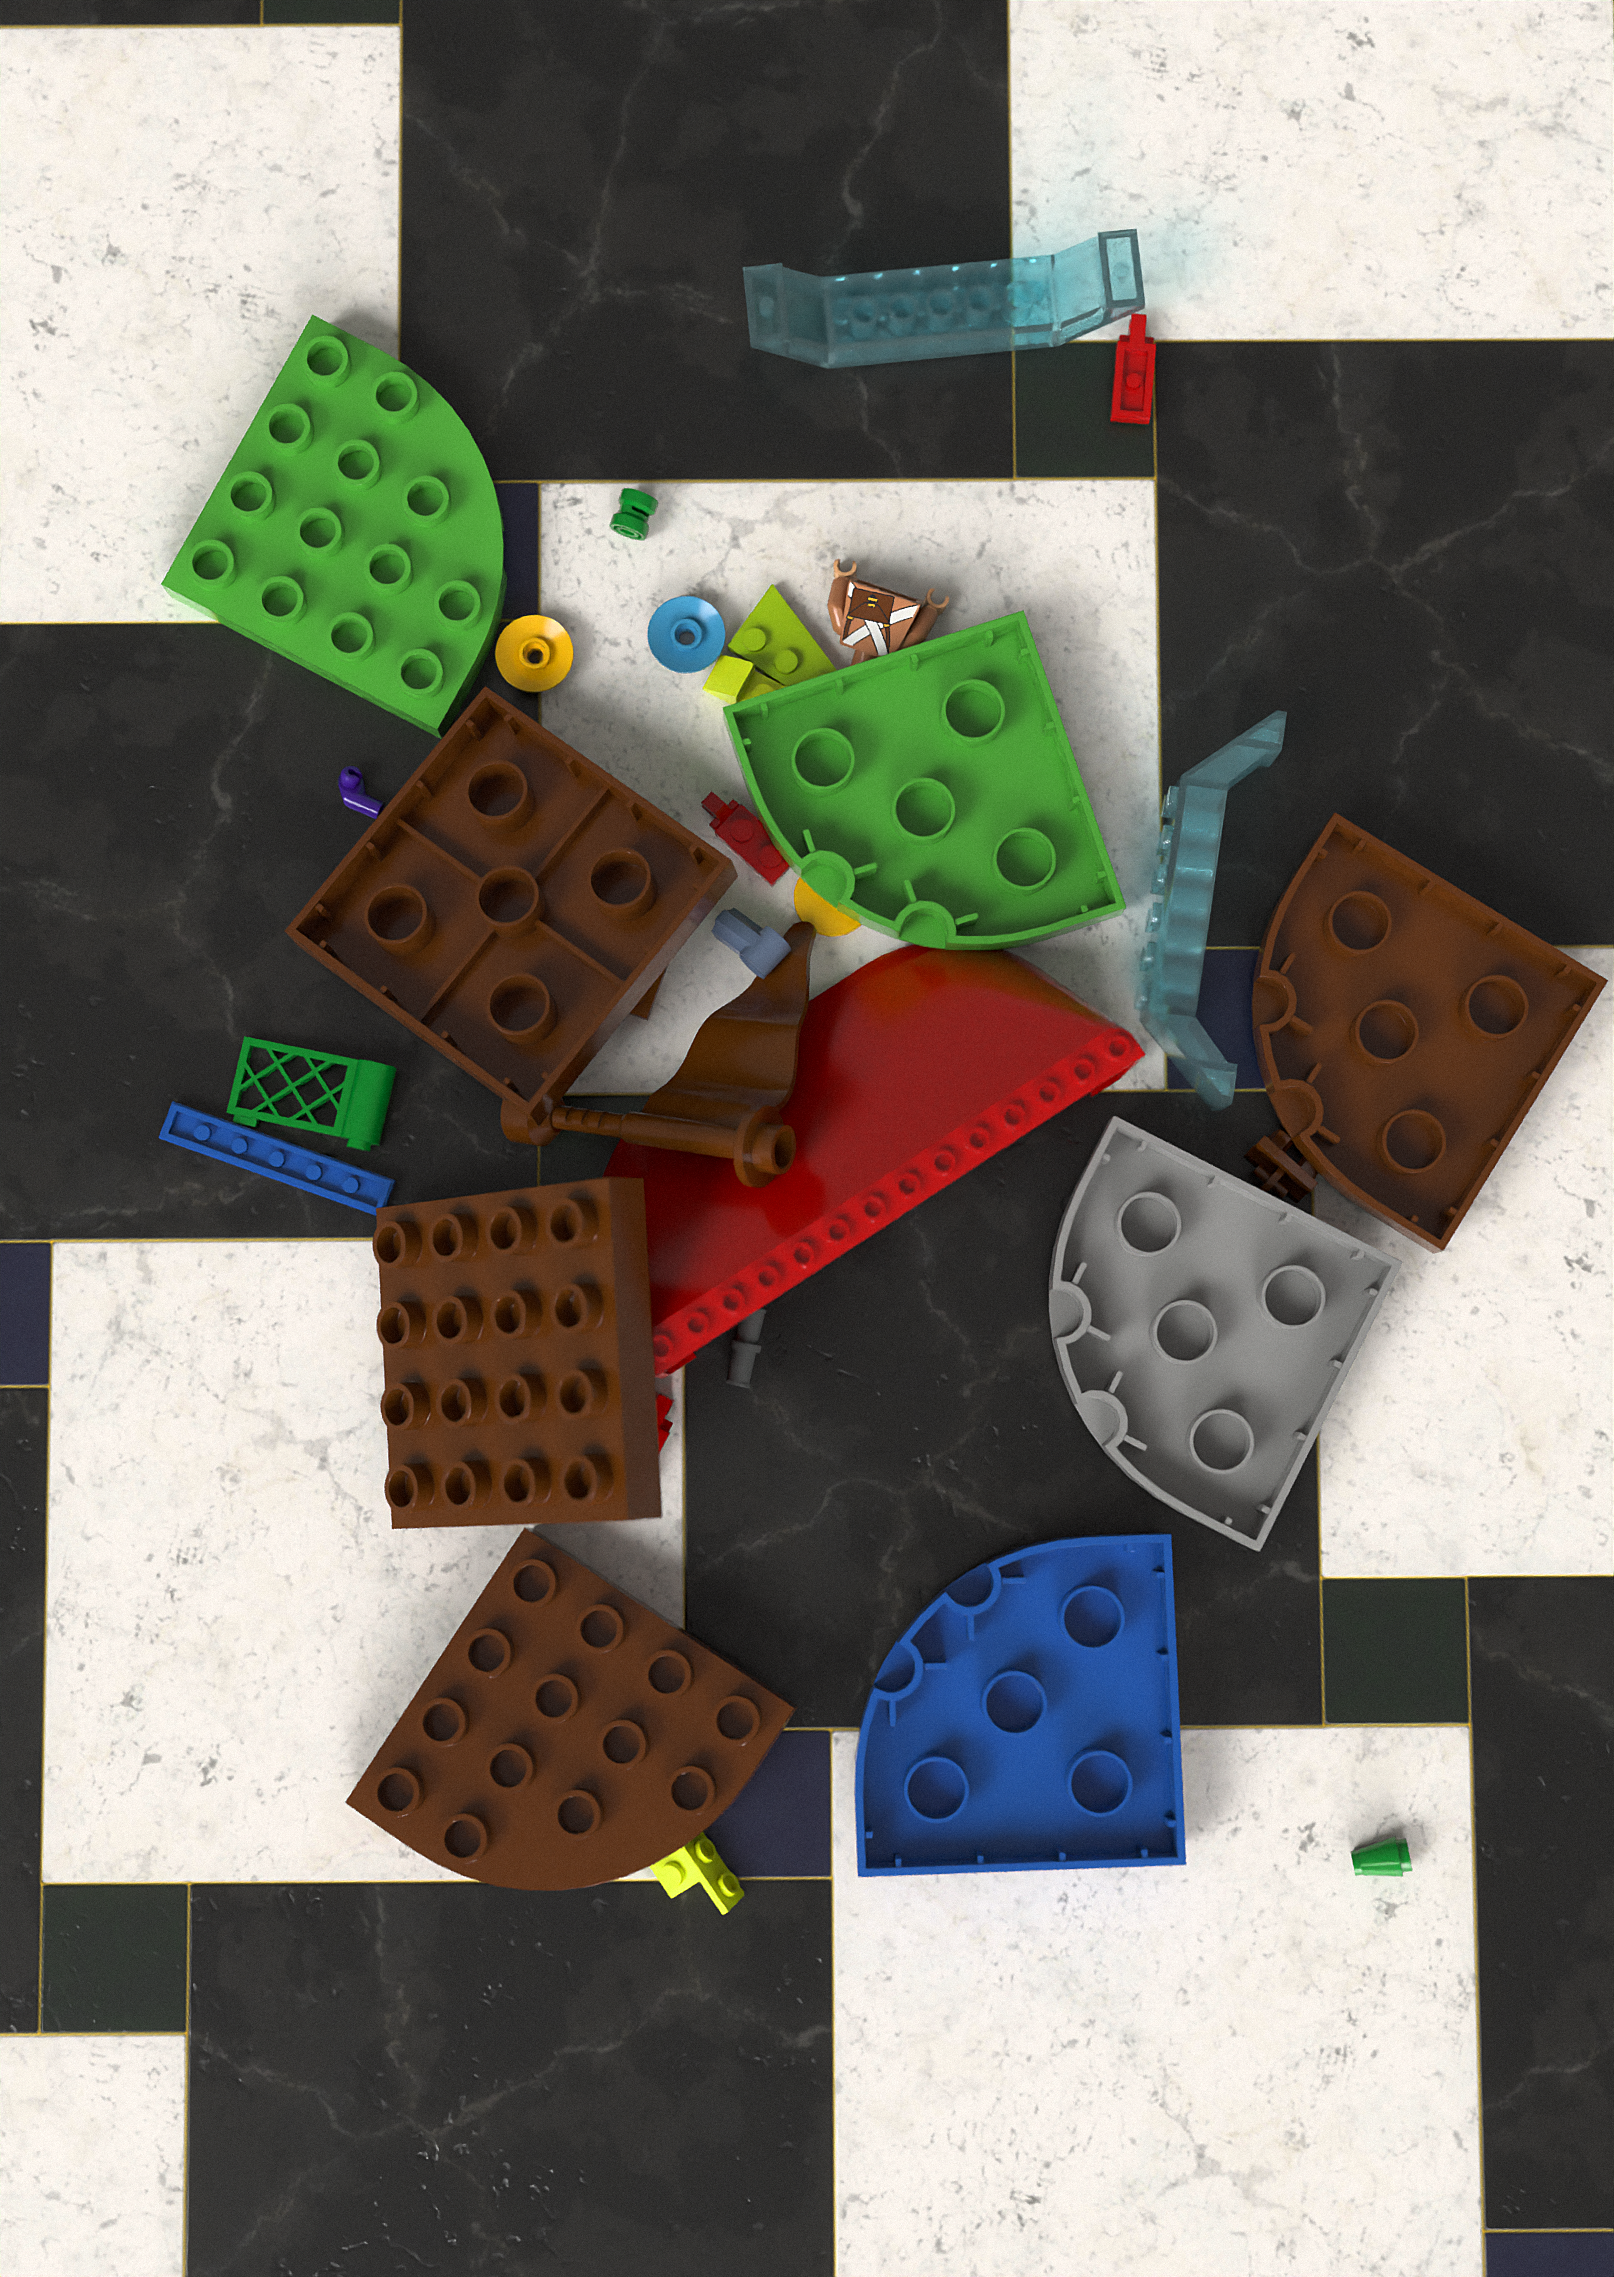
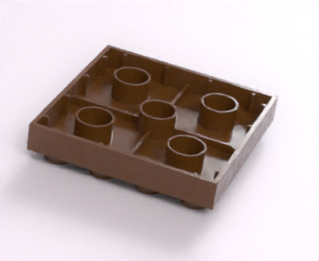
(512, 904)
(519, 1357)

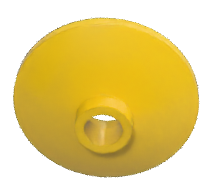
(530, 635)

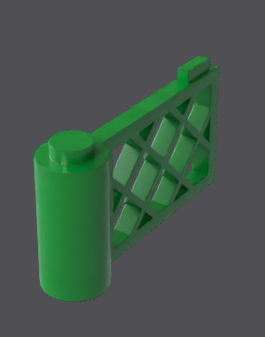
(361, 1104)

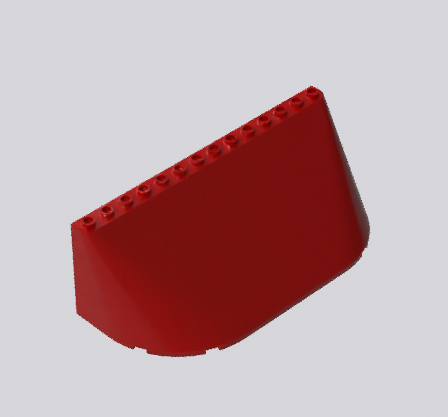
(895, 1094)

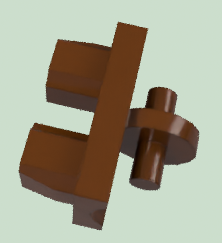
(1279, 1170)

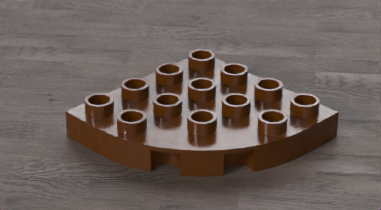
(1405, 1029)
(567, 1734)

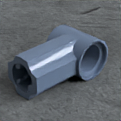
(757, 947)

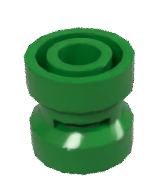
(633, 514)

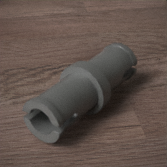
(745, 1349)

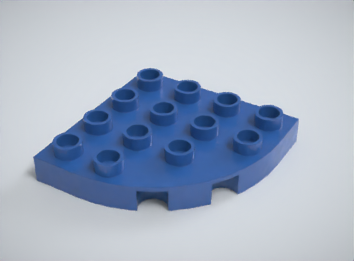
(1029, 1719)

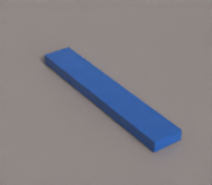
(276, 1159)

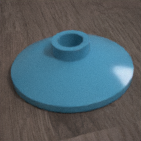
(682, 616)

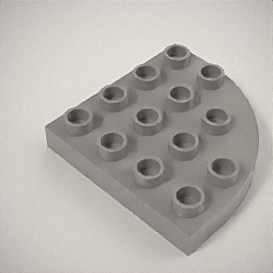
(1204, 1327)

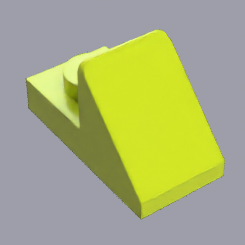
(737, 680)

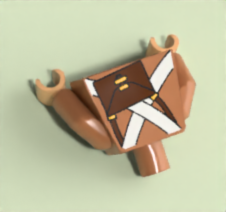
(877, 618)

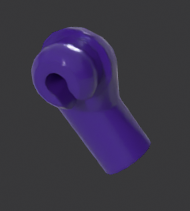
(355, 795)

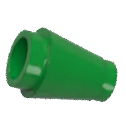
(1382, 1858)

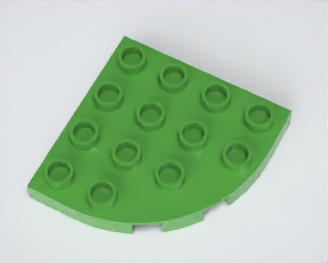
(355, 532)
(932, 793)

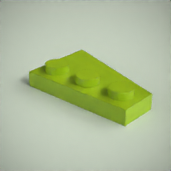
(779, 643)

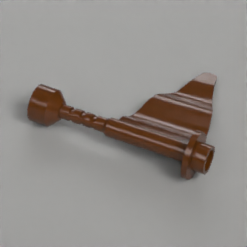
(727, 1087)

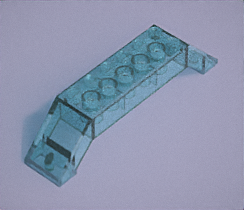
(945, 306)
(1183, 908)

